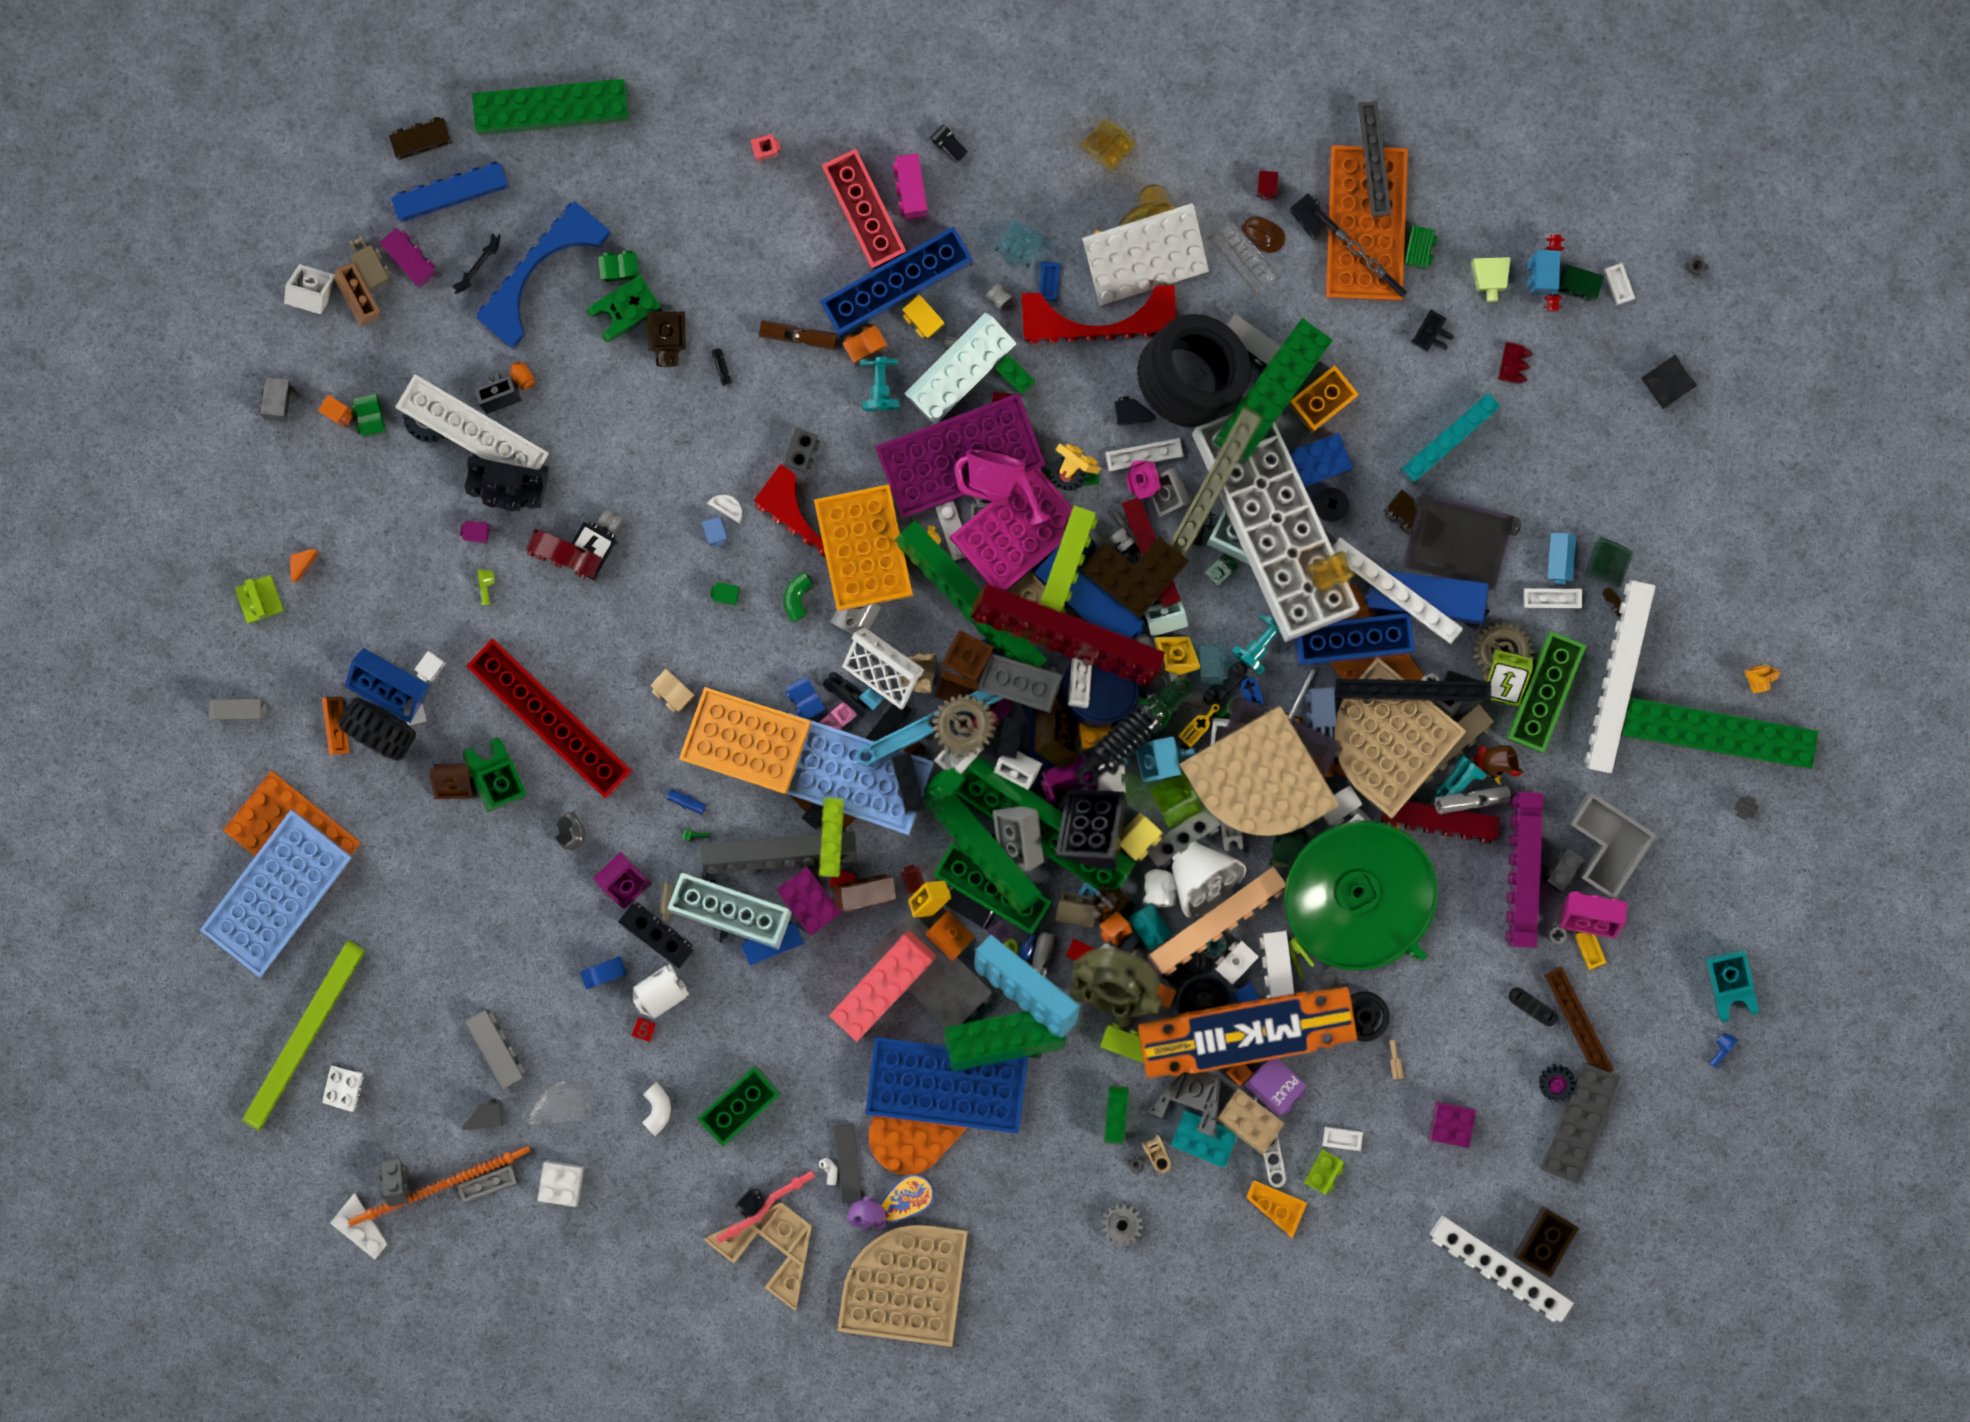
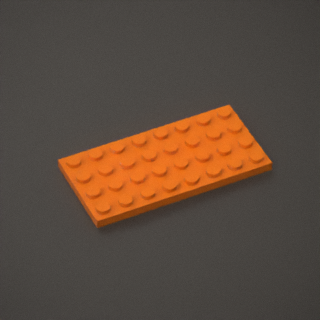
(1379, 236)

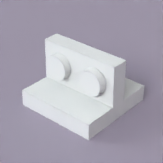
(946, 760)

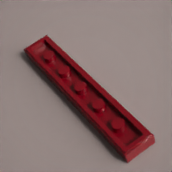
(1145, 538)

